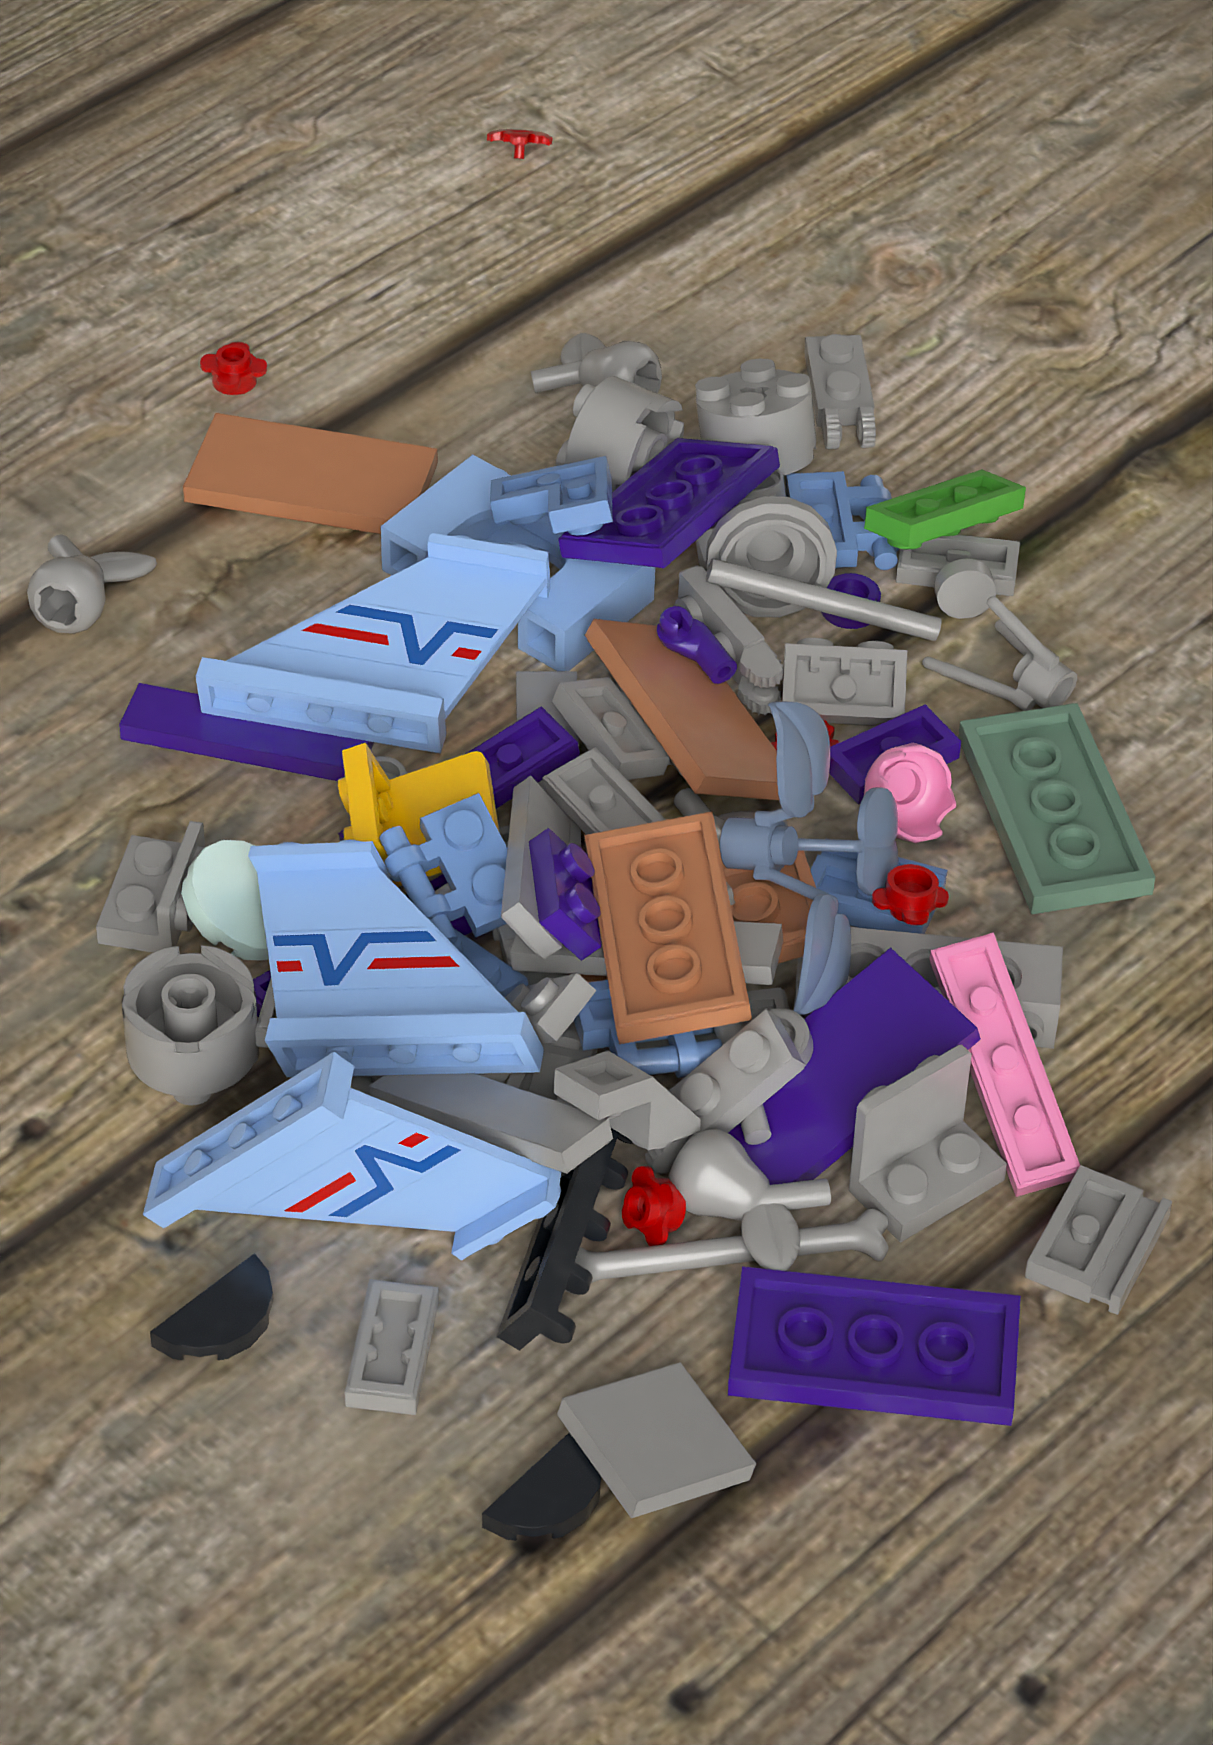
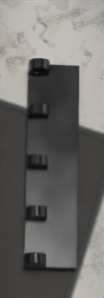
(551, 1255)

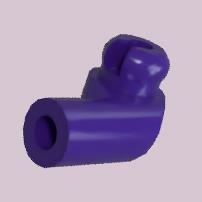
(695, 641)

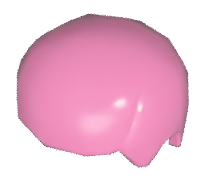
(920, 789)

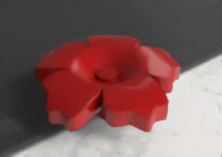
(520, 139)

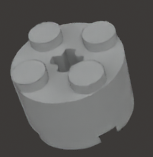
(760, 409)
(620, 423)
(190, 1022)

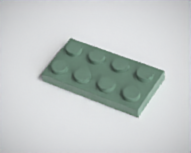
(1056, 808)

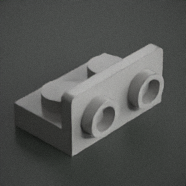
(846, 682)
(146, 896)

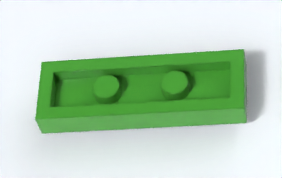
(944, 509)

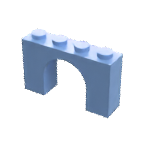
(579, 592)

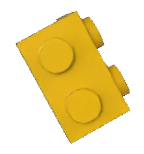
(383, 803)

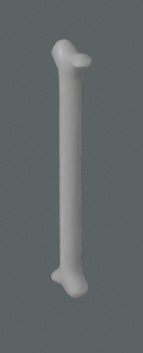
(858, 1235)

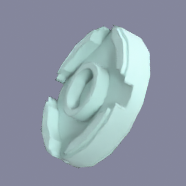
(225, 899)

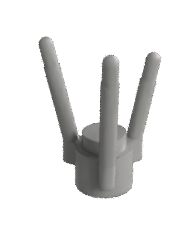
(1038, 674)

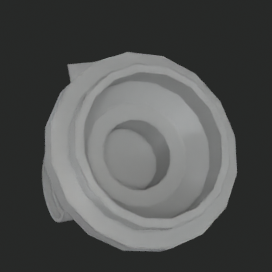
(774, 537)

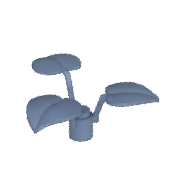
(769, 844)

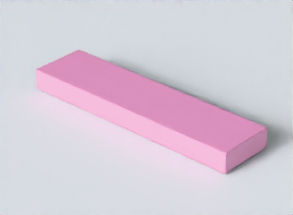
(1007, 1066)

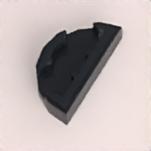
(222, 1317)
(549, 1497)

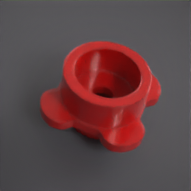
(233, 368)
(910, 894)
(653, 1206)

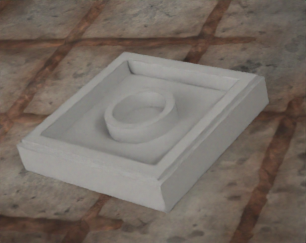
(656, 1439)

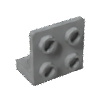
(916, 1151)

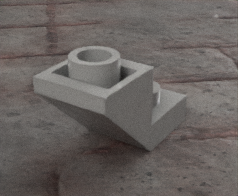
(628, 1097)

